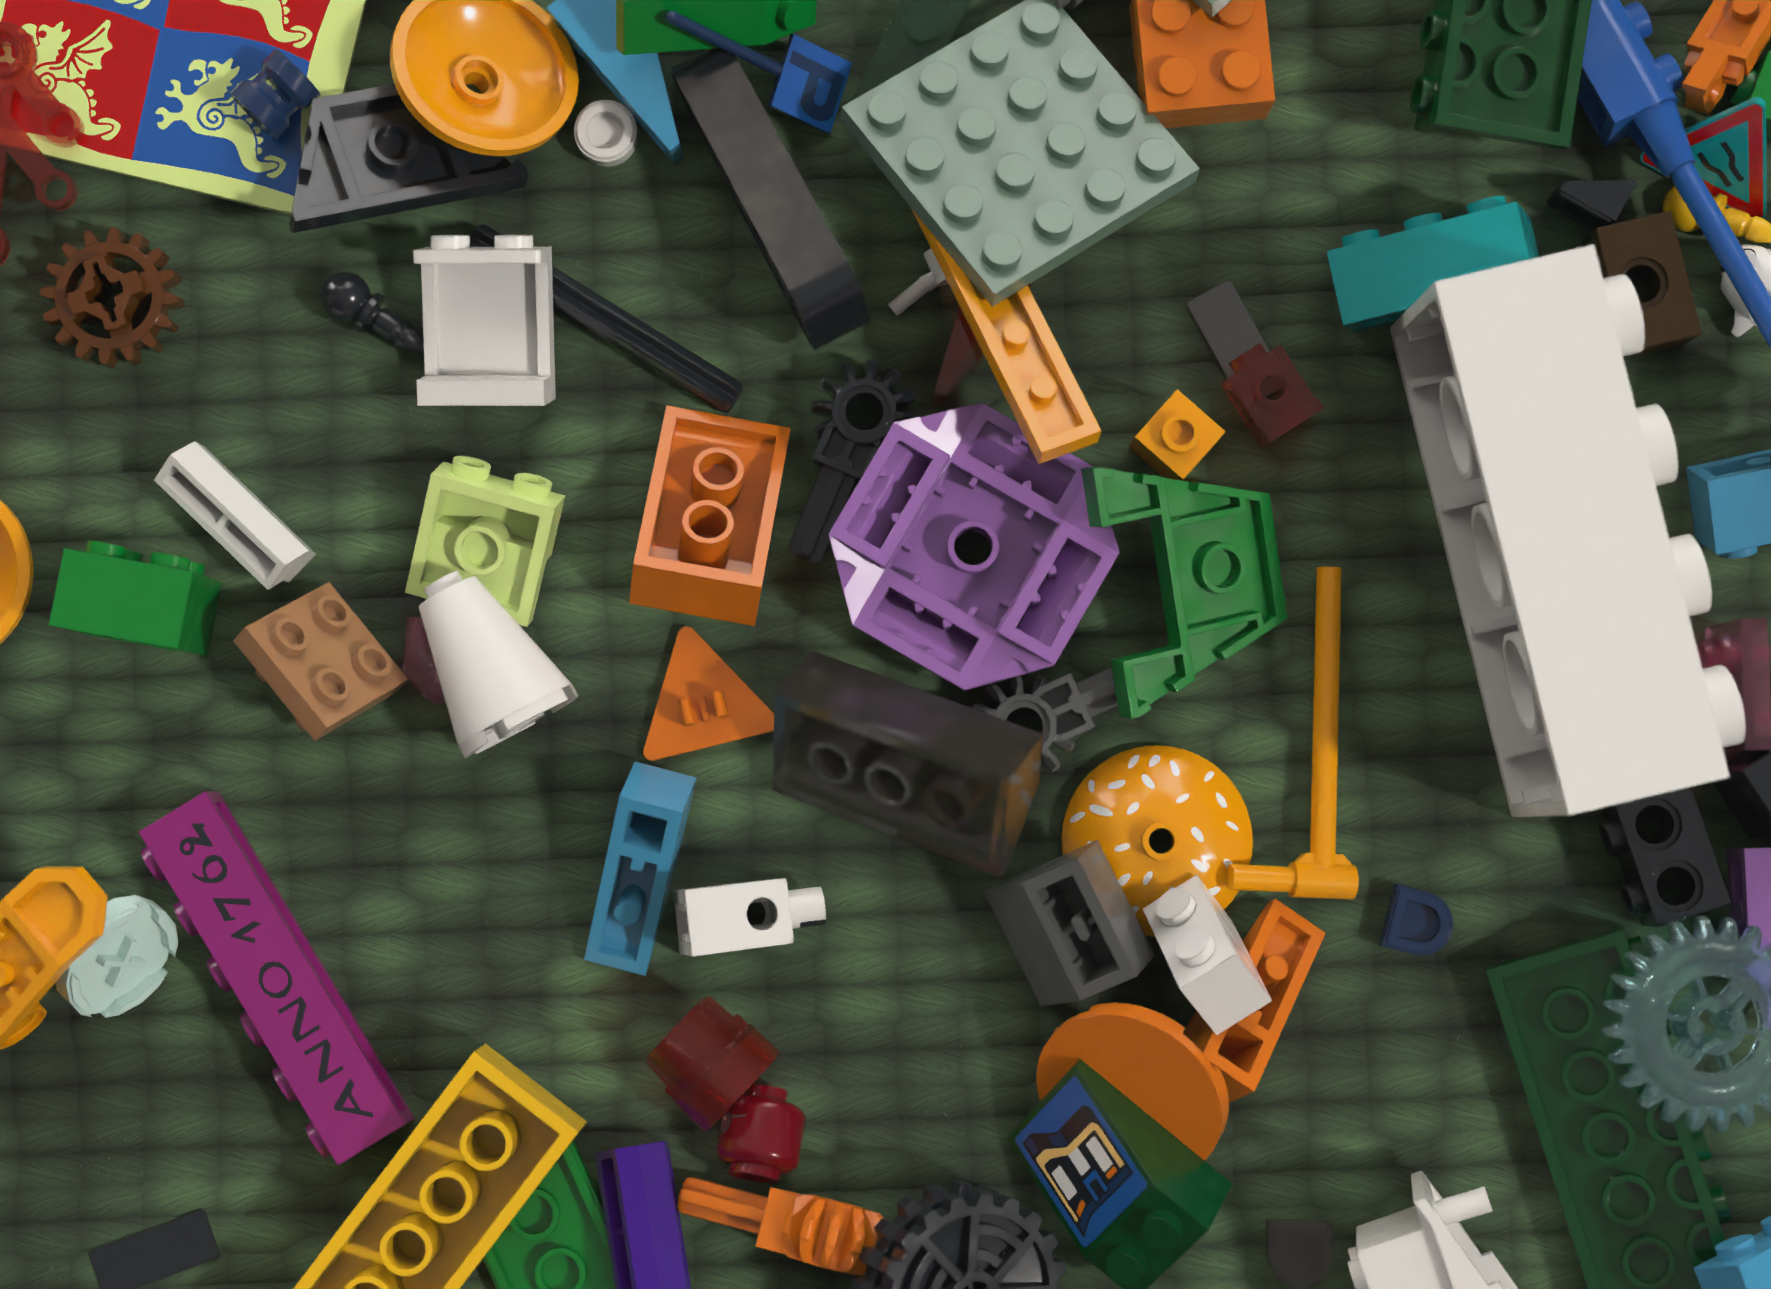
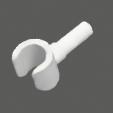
(921, 286)

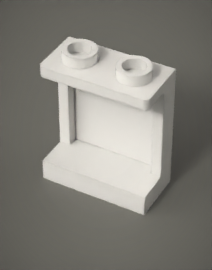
(486, 322)

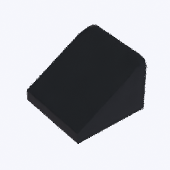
(1591, 202)

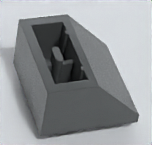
(1071, 926)

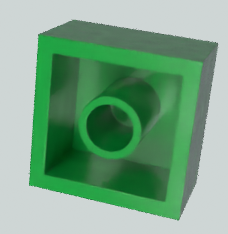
(123, 599)

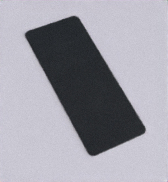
(155, 1252)

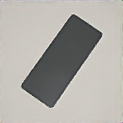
(1228, 328)

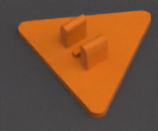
(702, 703)

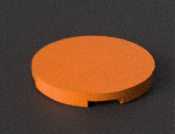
(1149, 1064)

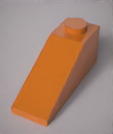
(1282, 952)

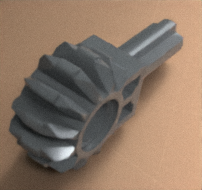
(1060, 707)

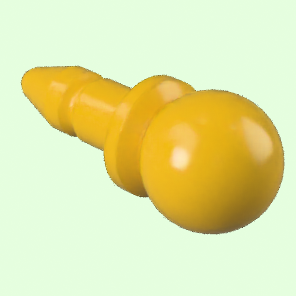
(1742, 224)

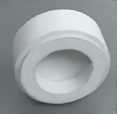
(606, 133)

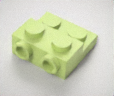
(487, 531)

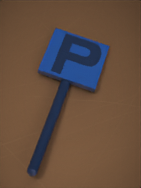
(807, 80)

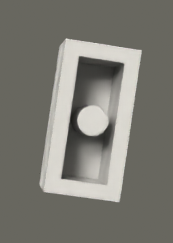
(1206, 955)

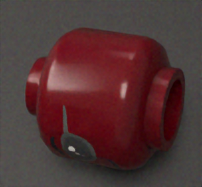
(761, 1135)

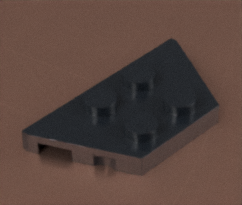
(376, 159)

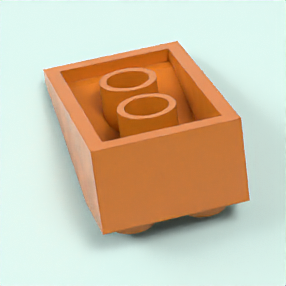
(709, 516)

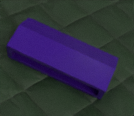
(642, 1217)

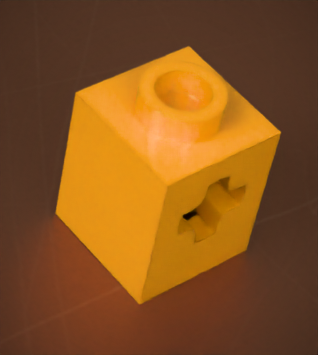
(1176, 437)

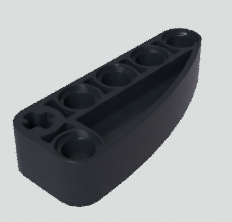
(771, 197)

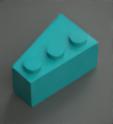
(1387, 274)

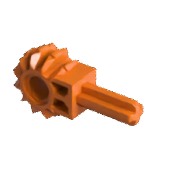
(788, 1222)

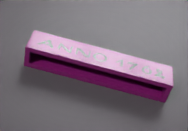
(275, 976)

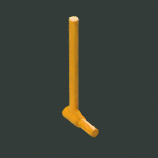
(1322, 870)

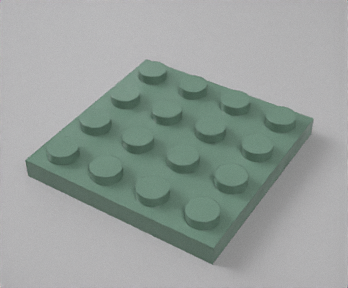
(1018, 146)

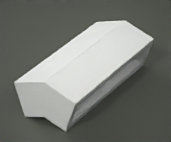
(233, 515)

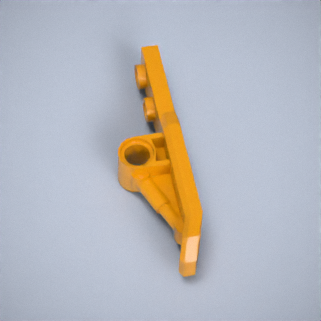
(42, 932)

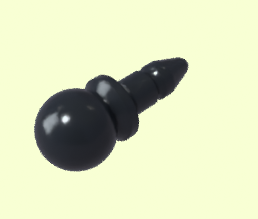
(349, 299)

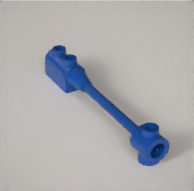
(1634, 96)

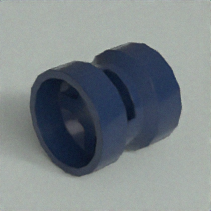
(265, 104)

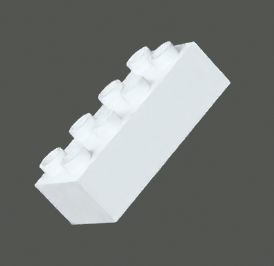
(1562, 536)

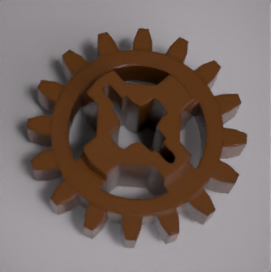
(86, 302)

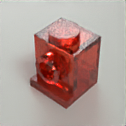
(1262, 416)

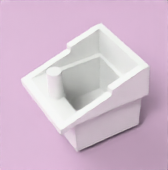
(1426, 1245)

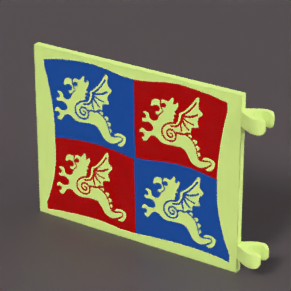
(159, 83)

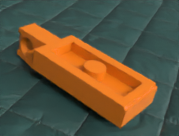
(1724, 49)

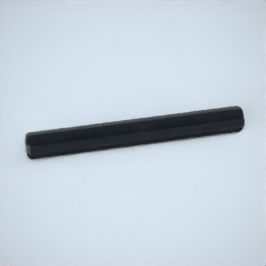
(635, 336)

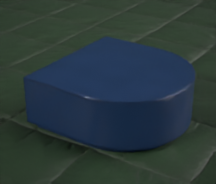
(1416, 922)

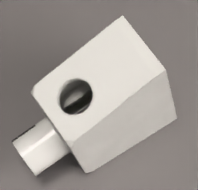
(717, 922)

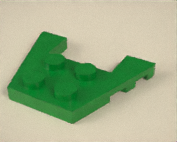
(1213, 574)

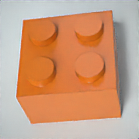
(1200, 65)

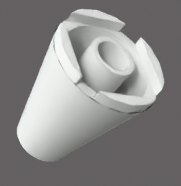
(487, 665)

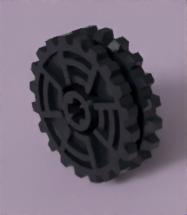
(961, 1243)

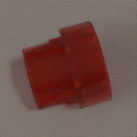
(710, 1061)

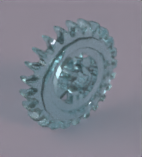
(1645, 1014)

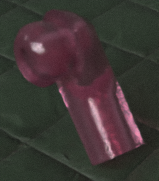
(419, 662)

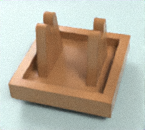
(320, 661)

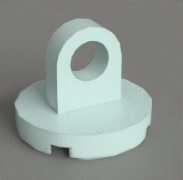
(124, 961)

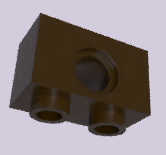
(1653, 253)

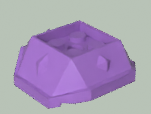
(900, 563)

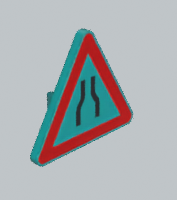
(1732, 155)

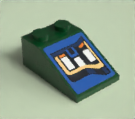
(1117, 1178)

